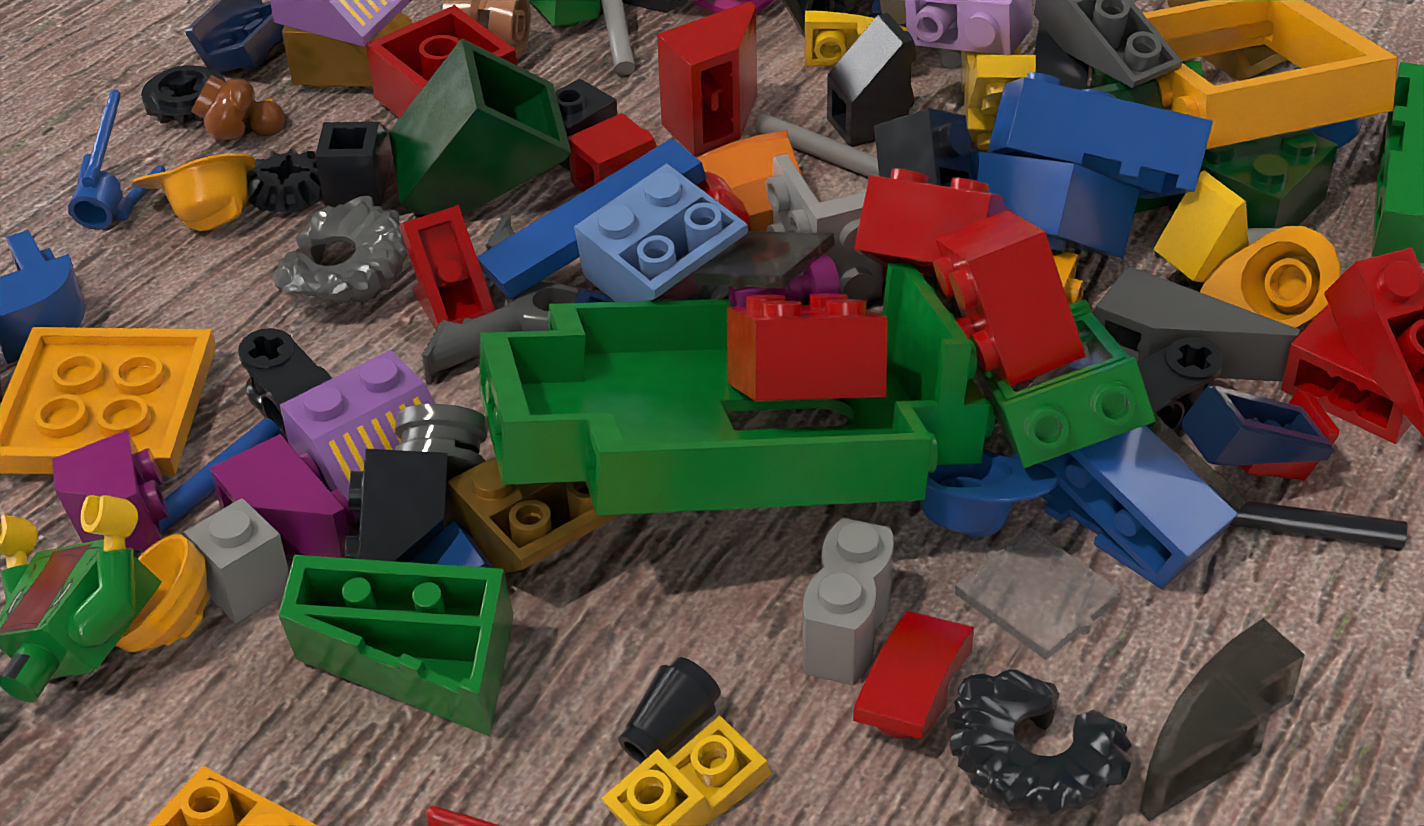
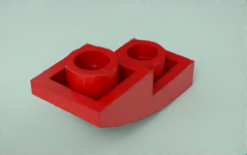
(912, 675)

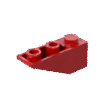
(1382, 323)

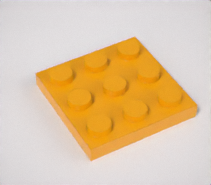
(98, 383)

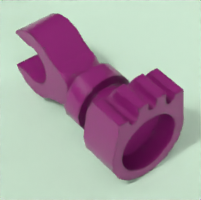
(816, 279)

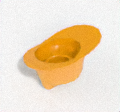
(205, 190)
(1278, 275)

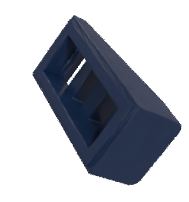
(1252, 430)

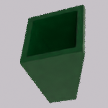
(475, 133)

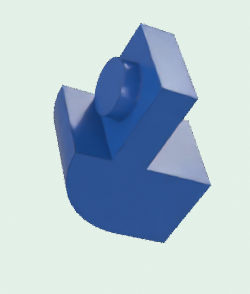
(36, 295)

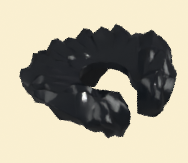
(1022, 780)

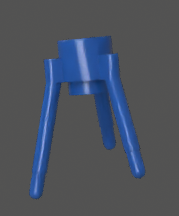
(97, 192)

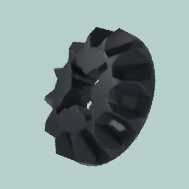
(175, 92)
(299, 190)

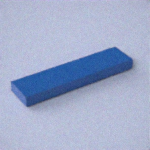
(552, 240)

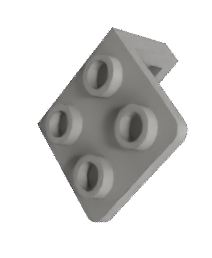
(799, 210)

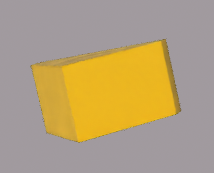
(1204, 229)

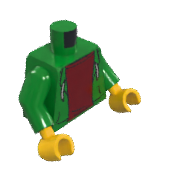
(70, 599)

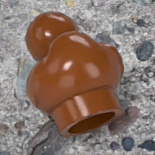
(230, 103)

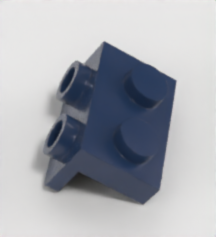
(235, 34)

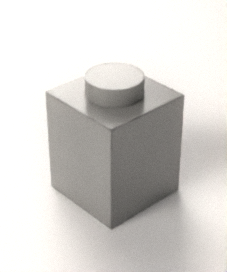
(241, 559)

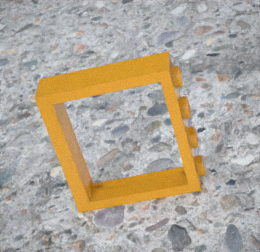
(1338, 78)

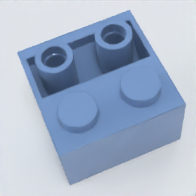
(654, 236)

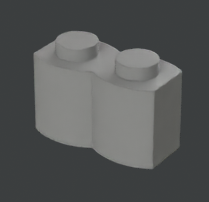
(847, 601)

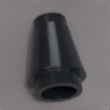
(670, 710)

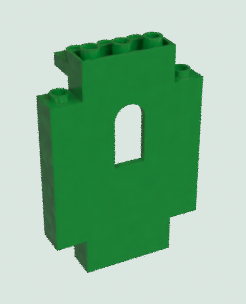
(643, 395)

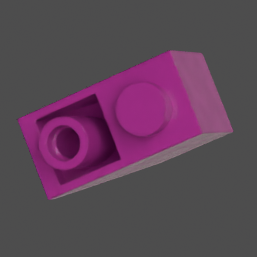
(115, 470)
(288, 496)

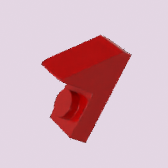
(446, 267)

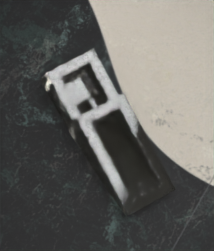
(1221, 716)

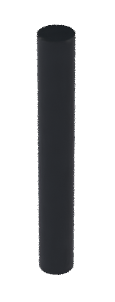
(1321, 523)

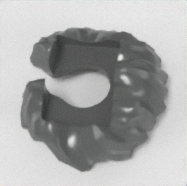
(363, 276)

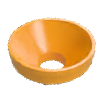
(178, 601)

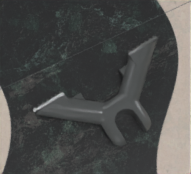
(526, 312)

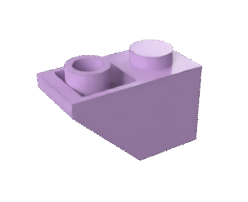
(969, 24)

